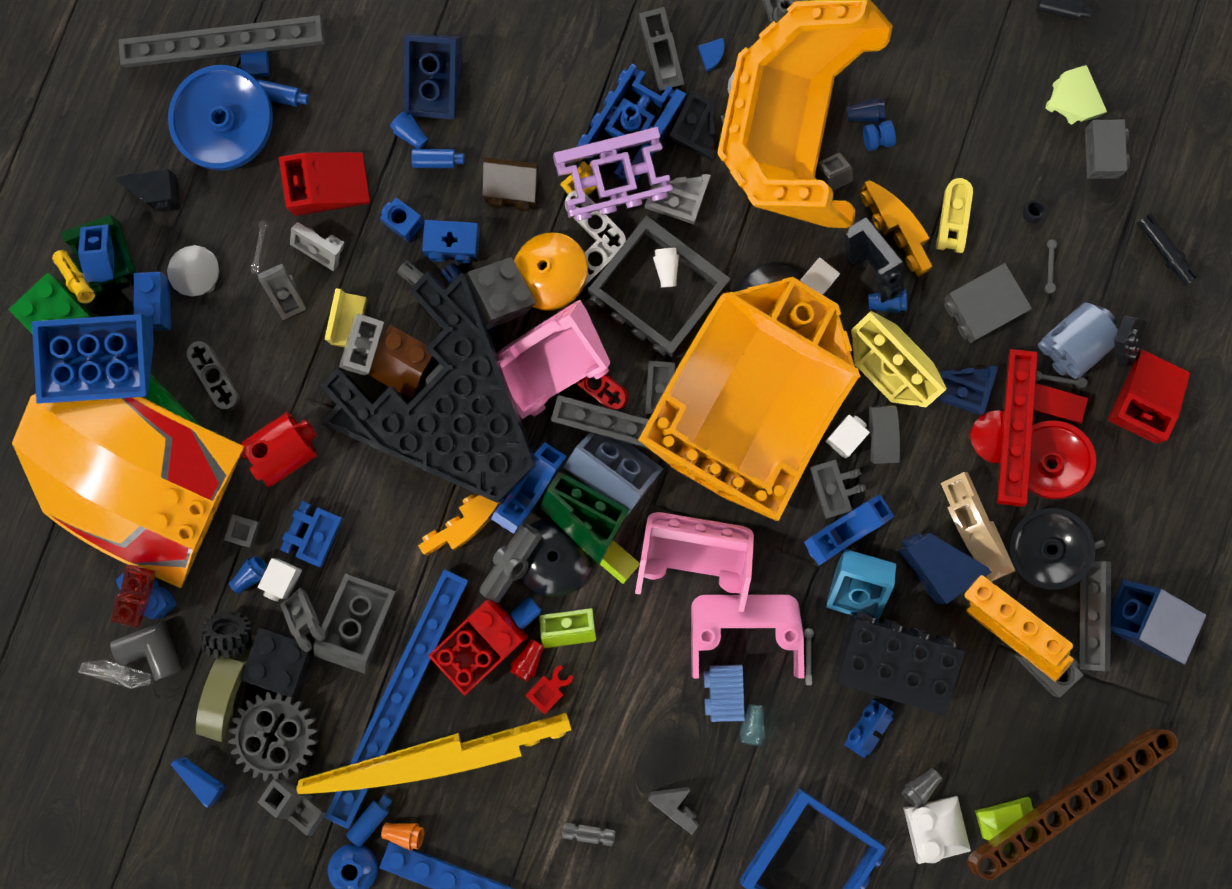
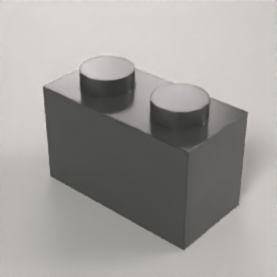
(1106, 149)

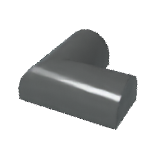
(152, 643)

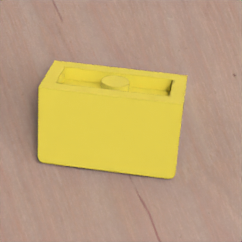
(342, 312)

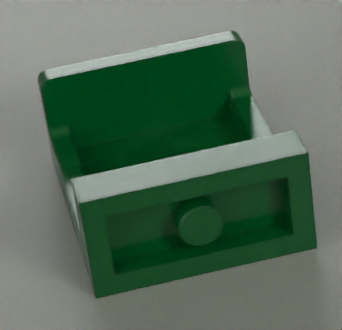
(123, 263)

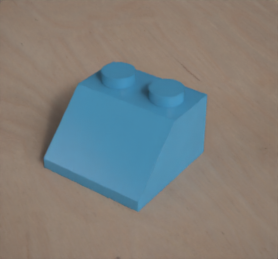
(861, 584)

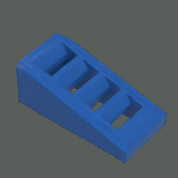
(199, 781)

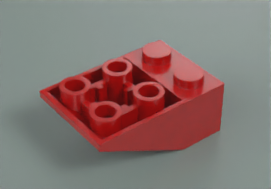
(323, 181)
(1150, 398)
(478, 646)

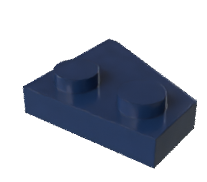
(968, 388)

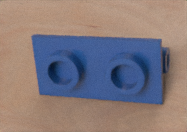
(874, 718)

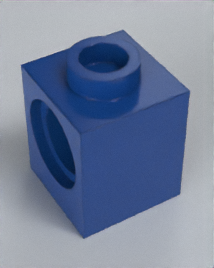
(406, 229)

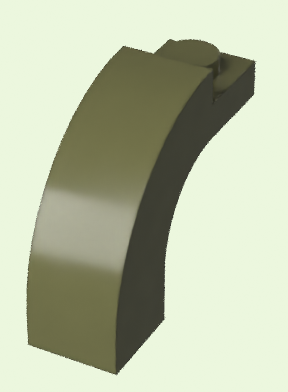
(218, 696)

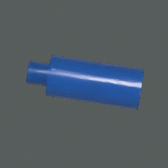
(284, 94)
(436, 158)
(369, 821)

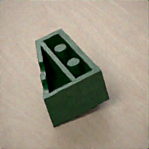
(584, 514)

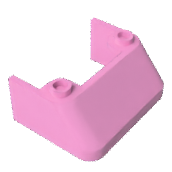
(699, 548)
(715, 612)

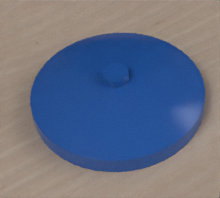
(220, 117)

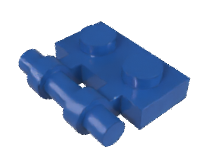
(318, 537)

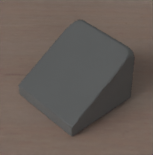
(836, 171)

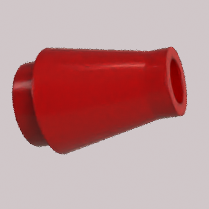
(527, 661)

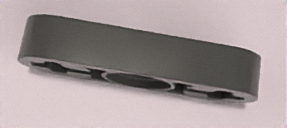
(202, 373)

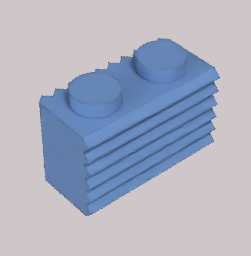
(726, 693)

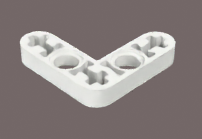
(601, 244)

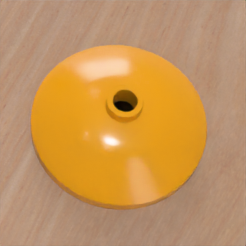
(564, 272)

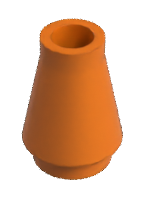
(404, 834)

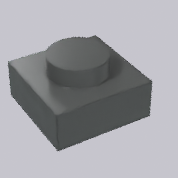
(242, 531)

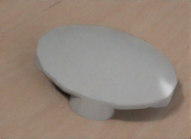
(193, 271)

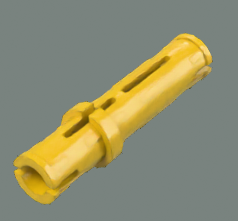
(74, 279)

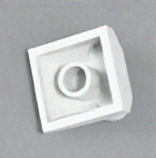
(937, 830)

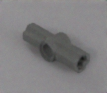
(510, 562)

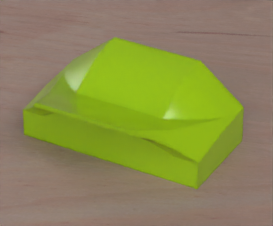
(999, 817)

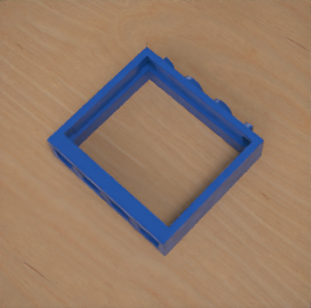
(859, 878)

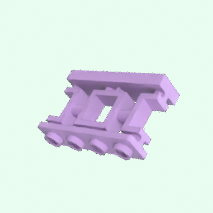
(607, 151)

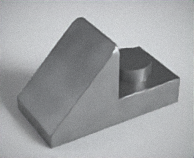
(282, 291)
(668, 803)

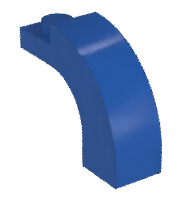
(530, 490)
(848, 529)

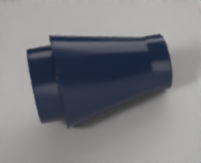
(867, 111)

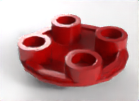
(987, 436)

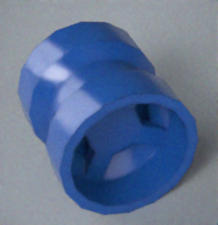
(879, 135)

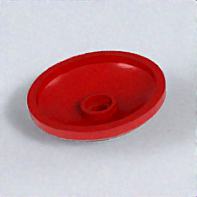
(1071, 454)

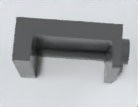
(986, 303)

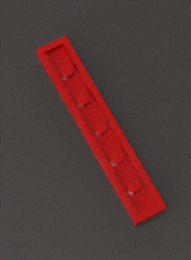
(1017, 428)

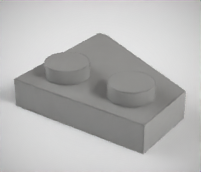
(684, 200)

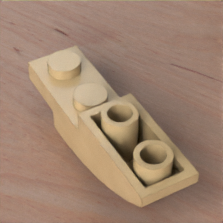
(974, 526)

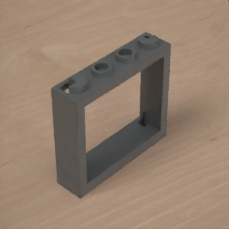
(688, 257)

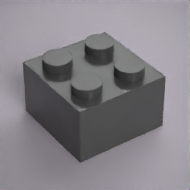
(500, 292)

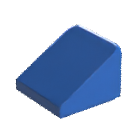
(525, 613)

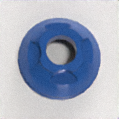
(361, 858)

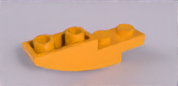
(893, 215)
(476, 513)

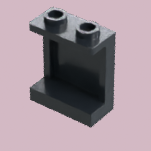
(865, 242)

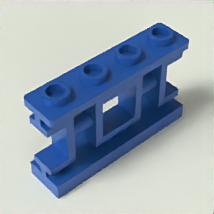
(611, 114)

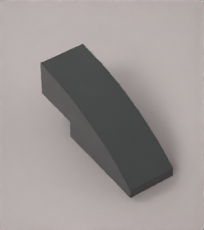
(661, 48)

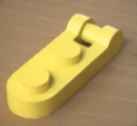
(955, 215)

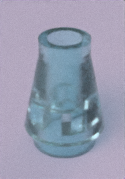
(752, 729)

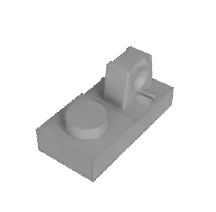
(323, 251)

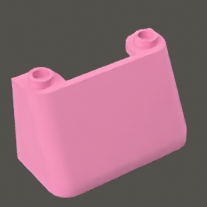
(552, 358)

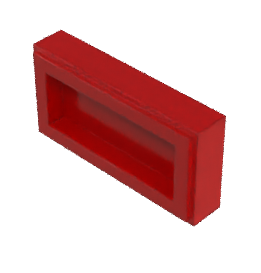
(1059, 404)

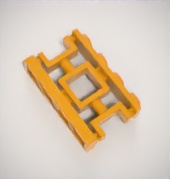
(1019, 628)

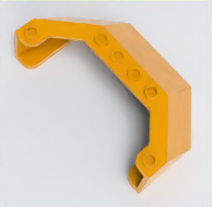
(783, 103)

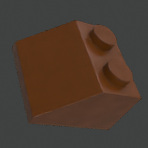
(401, 362)

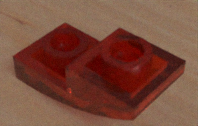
(134, 596)

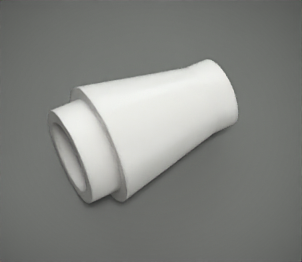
(666, 263)

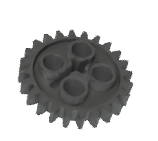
(252, 725)

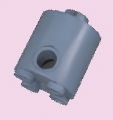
(1080, 340)

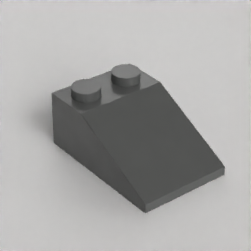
(354, 623)

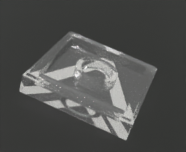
(115, 673)

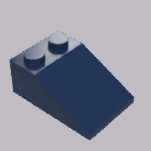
(431, 75)

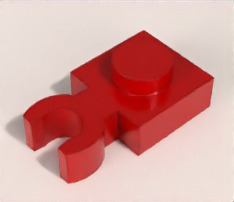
(547, 691)

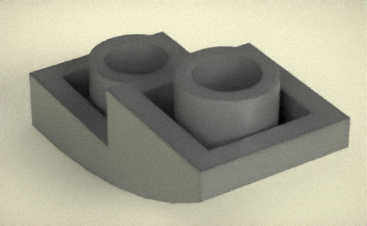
(885, 434)

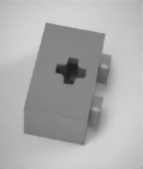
(361, 344)

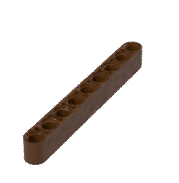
(1060, 803)

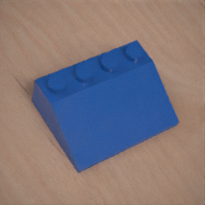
(92, 358)

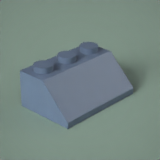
(613, 469)

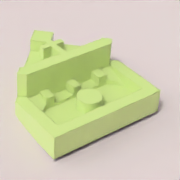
(1076, 96)

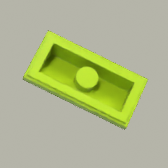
(567, 628)

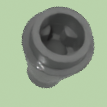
(921, 788)

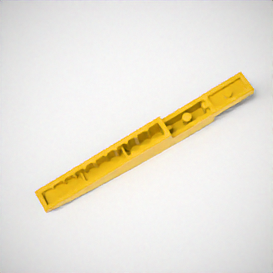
(435, 758)

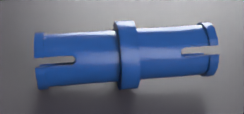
(630, 119)

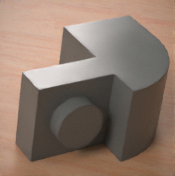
(285, 803)

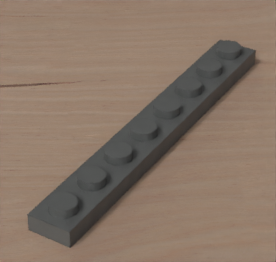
(221, 41)

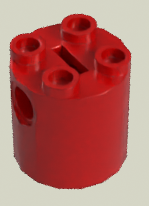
(279, 448)

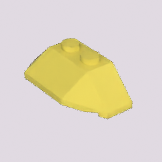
(895, 362)

